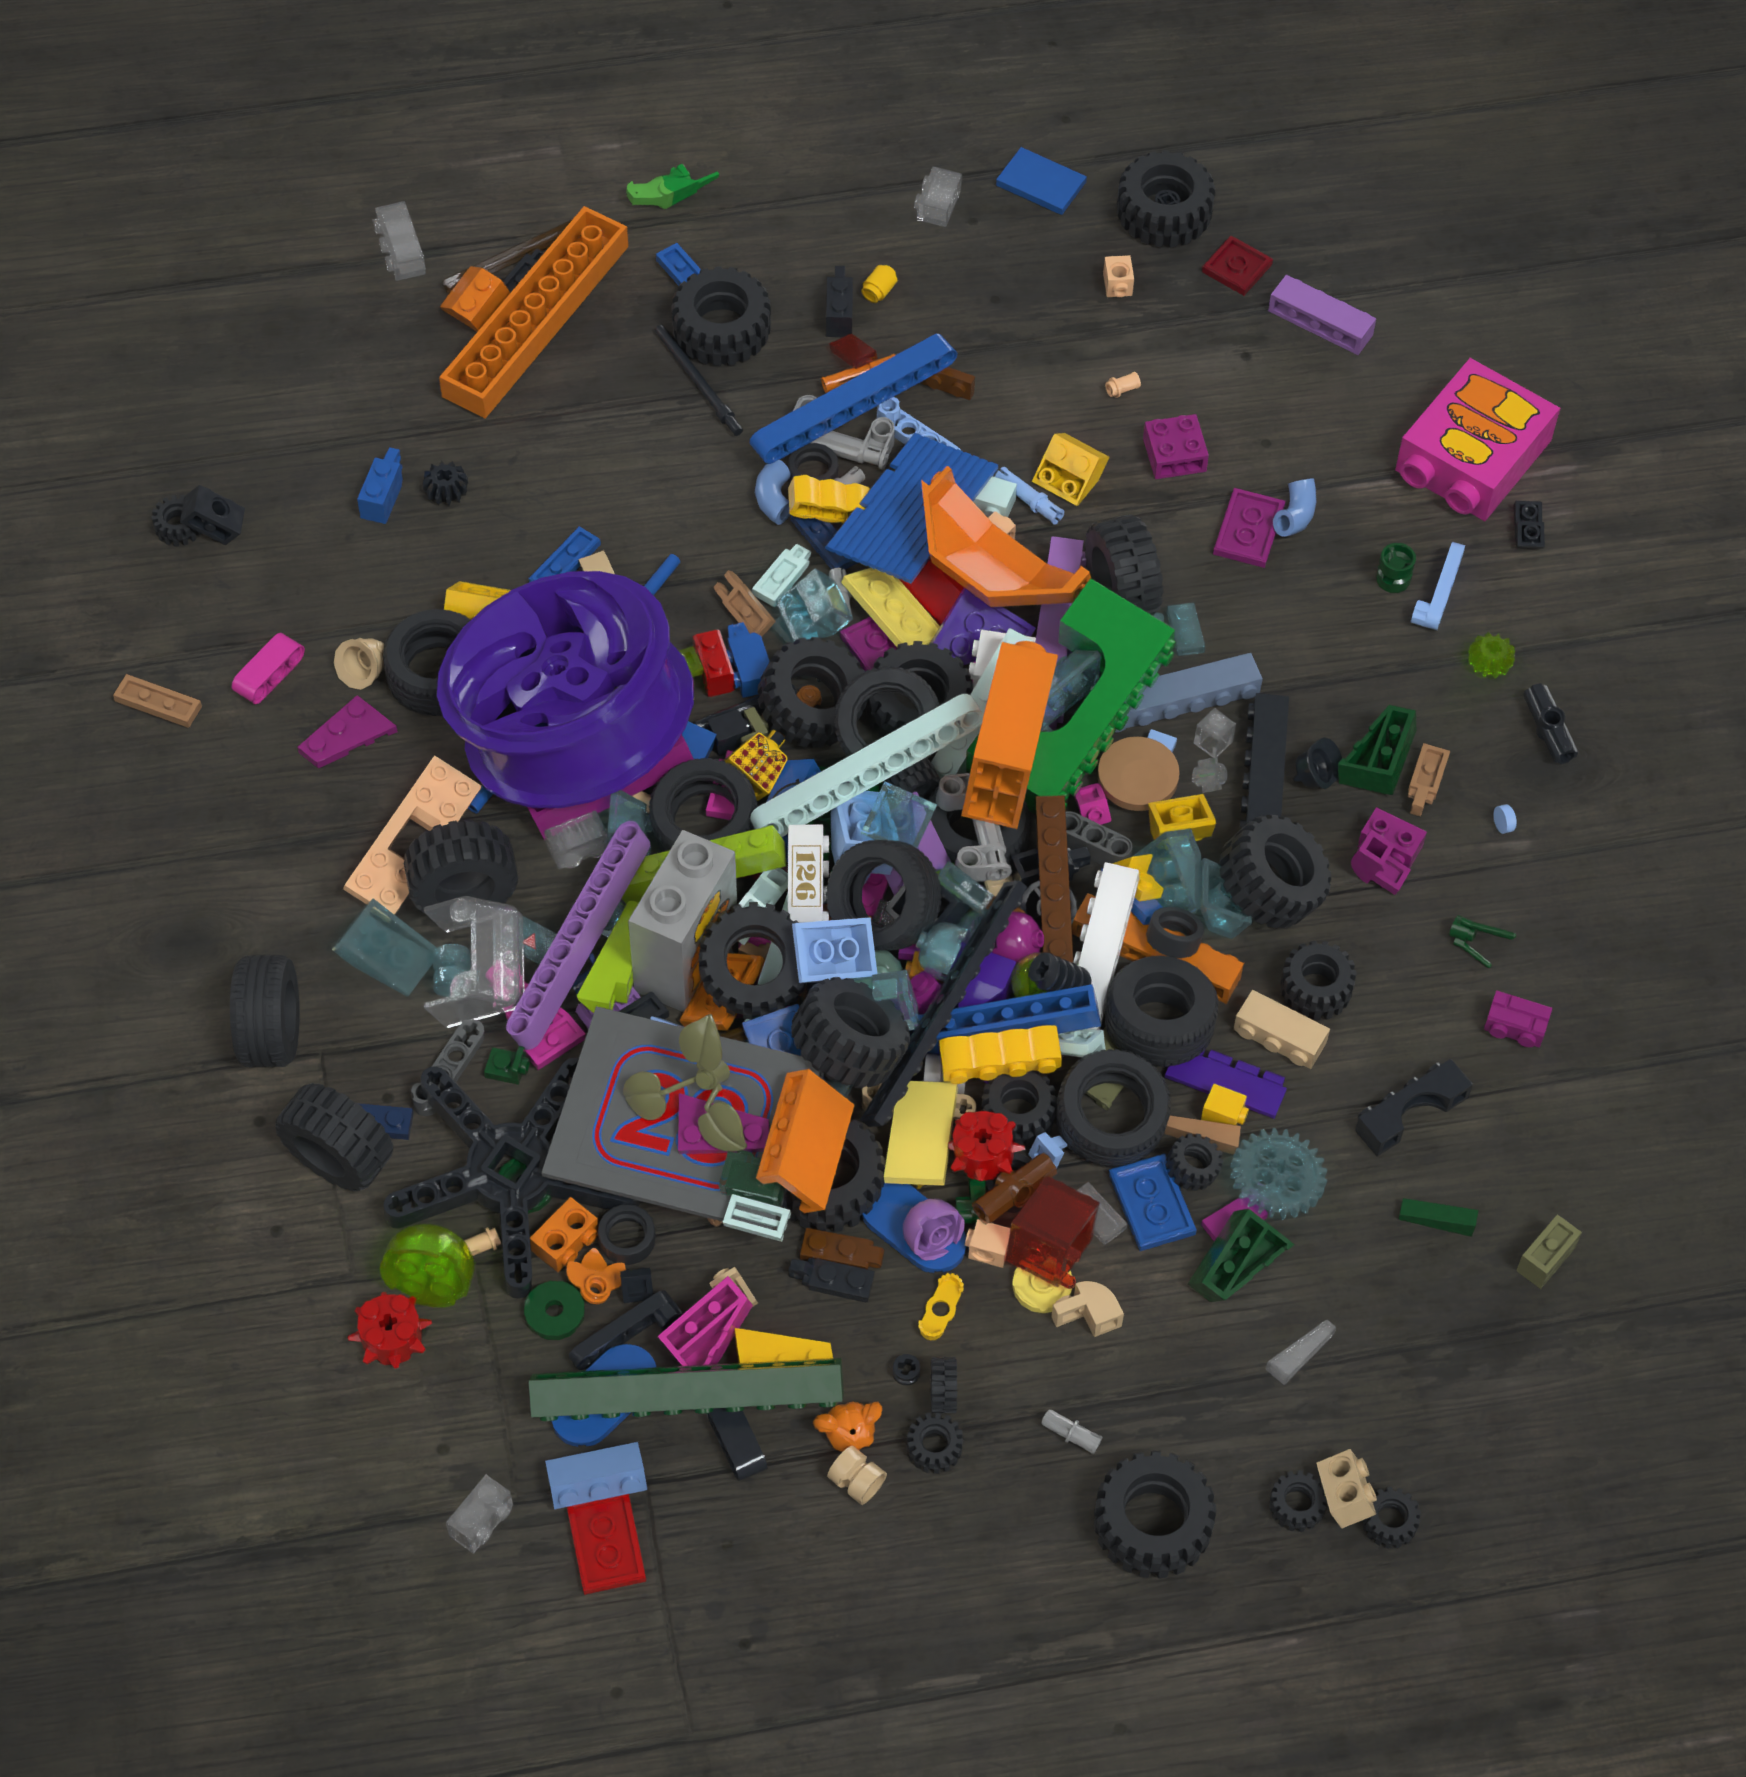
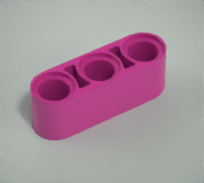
(268, 668)

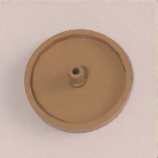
(1138, 773)

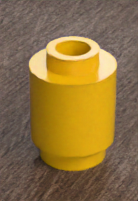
(879, 283)

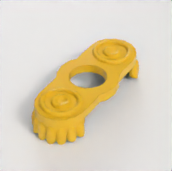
(949, 1292)

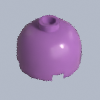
(932, 1227)

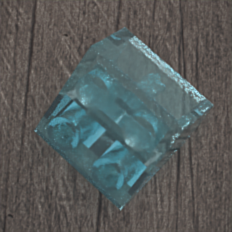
(814, 607)

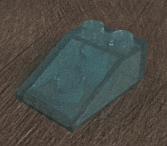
(1176, 868)
(385, 948)

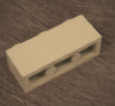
(1281, 1029)

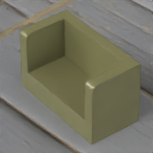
(1549, 1251)

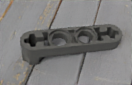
(453, 1069)

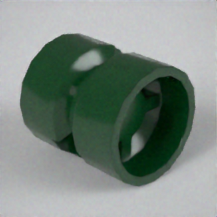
(1396, 567)

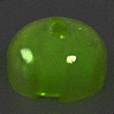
(428, 1265)

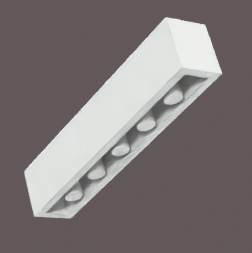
(1107, 927)

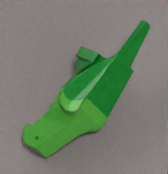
(667, 189)

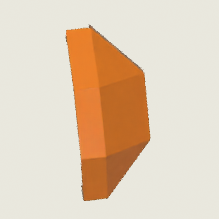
(987, 558)

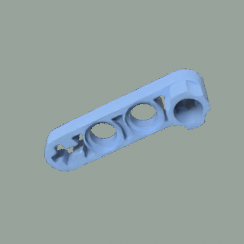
(892, 411)
(1430, 614)

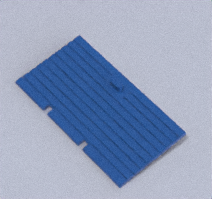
(893, 526)

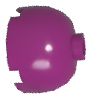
(1019, 938)

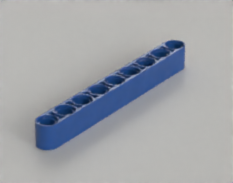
(853, 398)

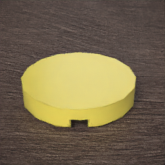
(1036, 1293)

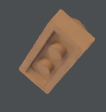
(157, 700)

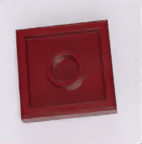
(1237, 265)

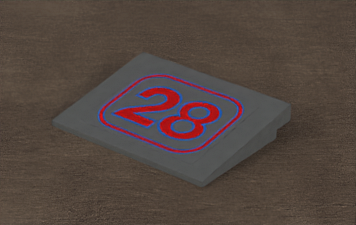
(618, 1152)

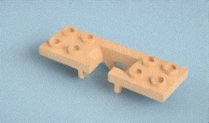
(435, 799)

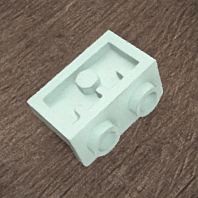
(1081, 1042)

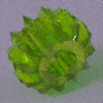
(1491, 655)

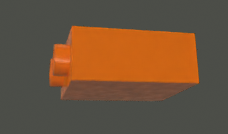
(1009, 733)

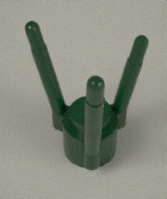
(1466, 929)

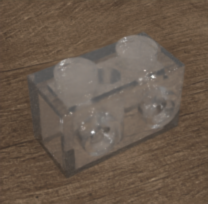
(480, 1514)

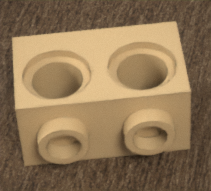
(1346, 1488)

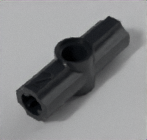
(1554, 734)

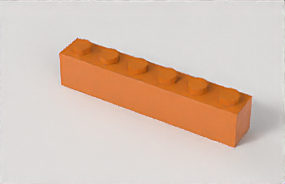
(1221, 969)

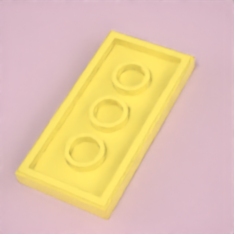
(891, 606)
(921, 1134)

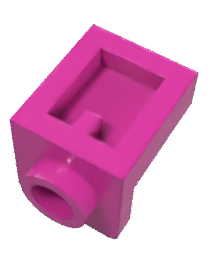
(1093, 803)

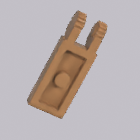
(744, 605)

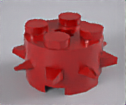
(983, 1145)
(387, 1313)

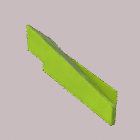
(612, 972)

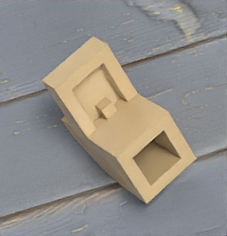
(1093, 1303)

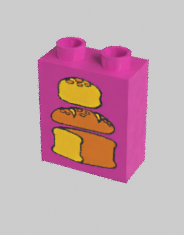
(1476, 440)

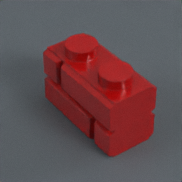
(717, 669)

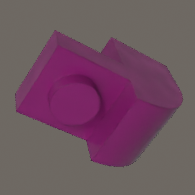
(1375, 864)

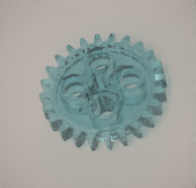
(1278, 1173)

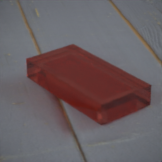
(853, 351)

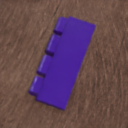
(1200, 1073)

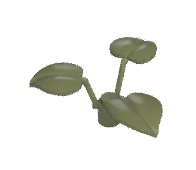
(698, 1044)

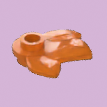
(595, 1273)

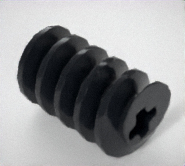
(1055, 973)

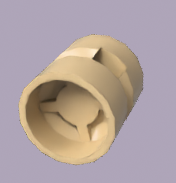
(860, 1477)

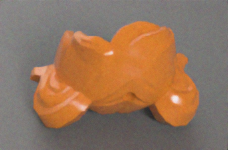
(847, 1417)

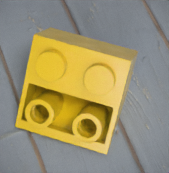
(1070, 468)

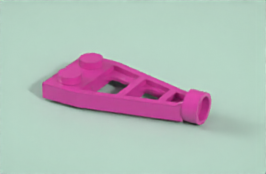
(558, 1039)

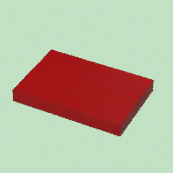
(606, 1544)

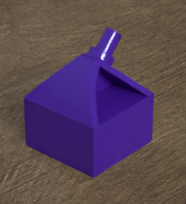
(992, 981)

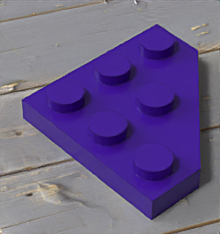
(966, 621)

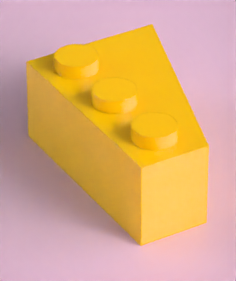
(768, 1347)

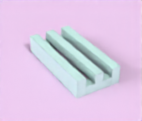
(754, 1229)

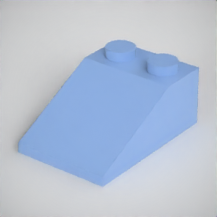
(847, 824)
(834, 949)

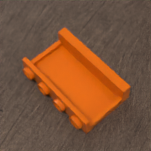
(806, 1139)

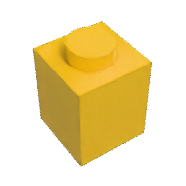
(1225, 1106)

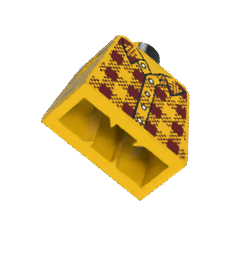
(760, 761)

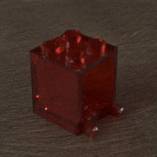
(1052, 1232)

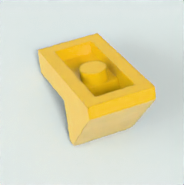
(1147, 886)

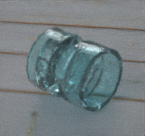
(448, 963)

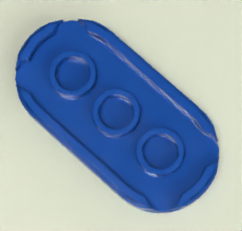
(887, 1222)
(595, 1428)

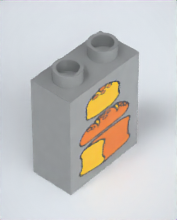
(673, 917)

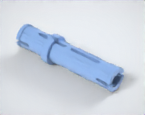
(1037, 501)

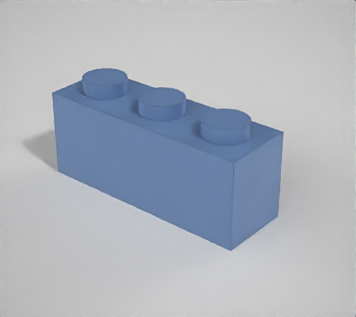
(596, 1475)

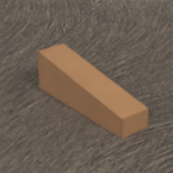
(1224, 1135)

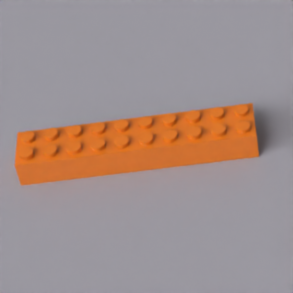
(534, 312)

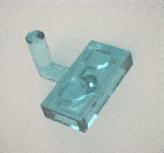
(1187, 628)

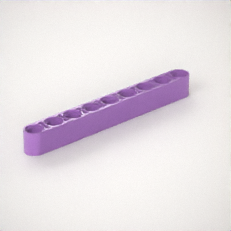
(578, 935)

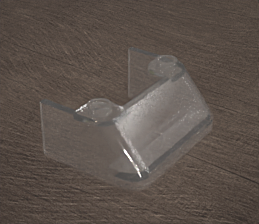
(496, 960)

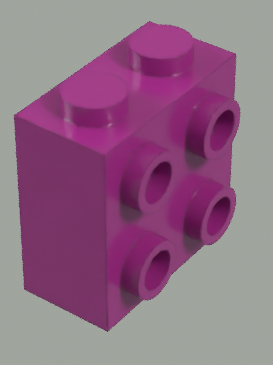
(1175, 446)

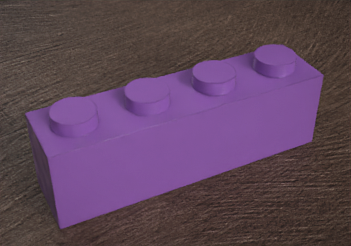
(1322, 314)

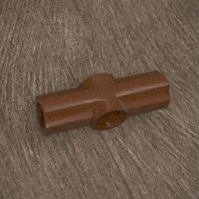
(1014, 1188)

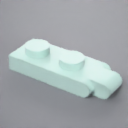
(782, 574)

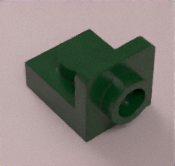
(507, 1065)

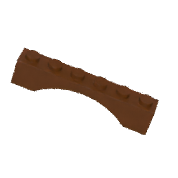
(1054, 876)

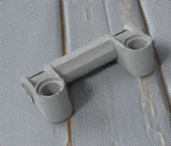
(873, 449)
(988, 858)

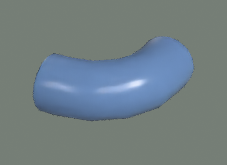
(769, 493)
(1300, 508)

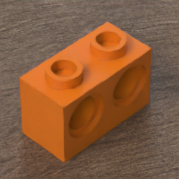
(558, 1231)

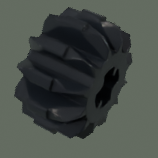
(445, 483)

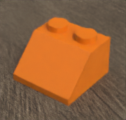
(475, 297)

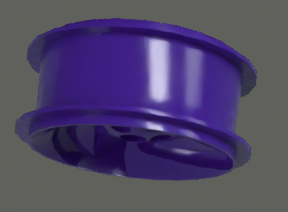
(555, 659)

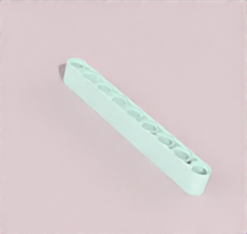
(870, 765)

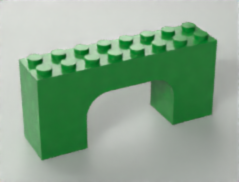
(1132, 653)

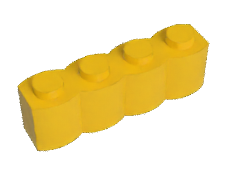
(824, 499)
(1000, 1053)

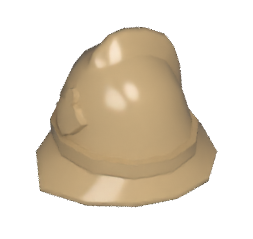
(359, 662)

